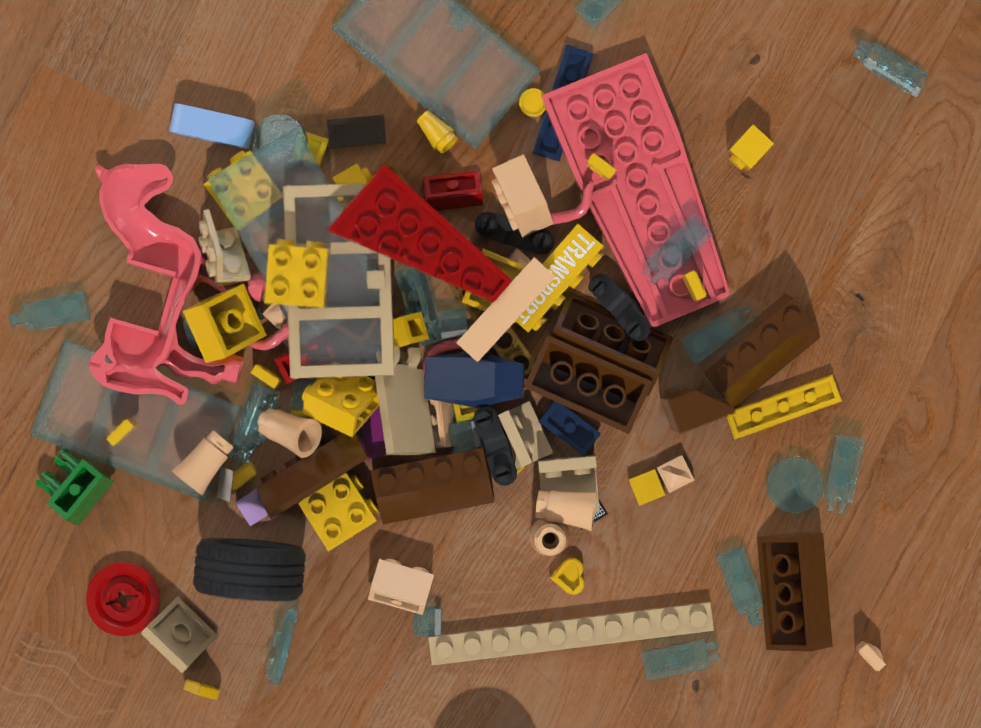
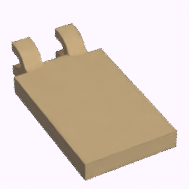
(404, 408)

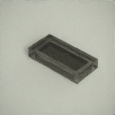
(356, 131)

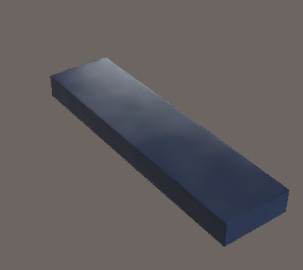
(572, 68)

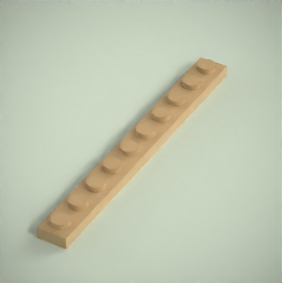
(571, 633)

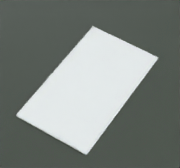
(225, 484)

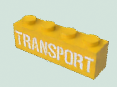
(566, 265)

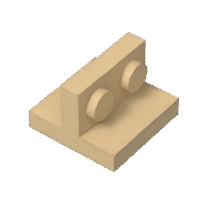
(524, 435)
(179, 634)

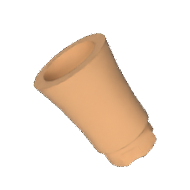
(291, 431)
(203, 462)
(567, 508)
(538, 532)

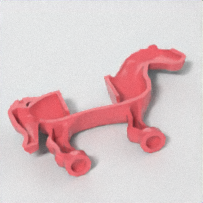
(164, 251)

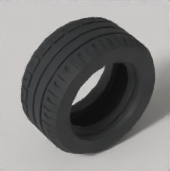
(249, 569)

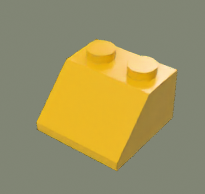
(224, 323)

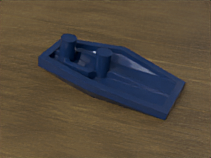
(472, 383)

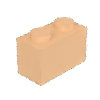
(401, 586)

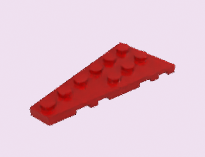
(405, 228)

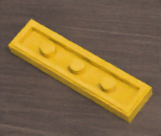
(783, 406)

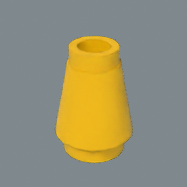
(437, 132)

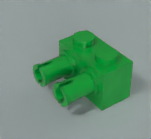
(79, 491)

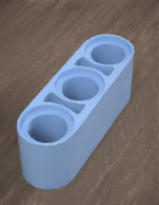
(211, 126)

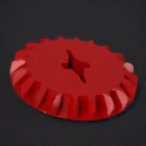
(114, 617)

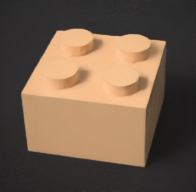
(521, 196)

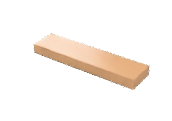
(505, 309)

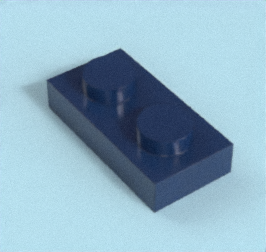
(569, 427)

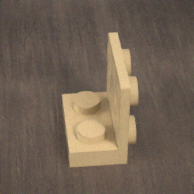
(224, 253)
(569, 475)

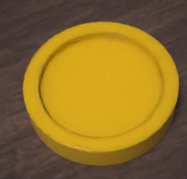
(531, 102)

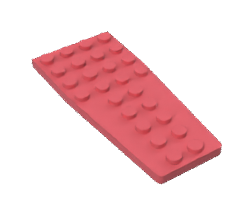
(652, 192)

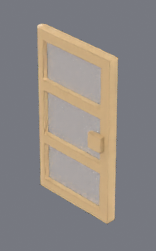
(357, 324)

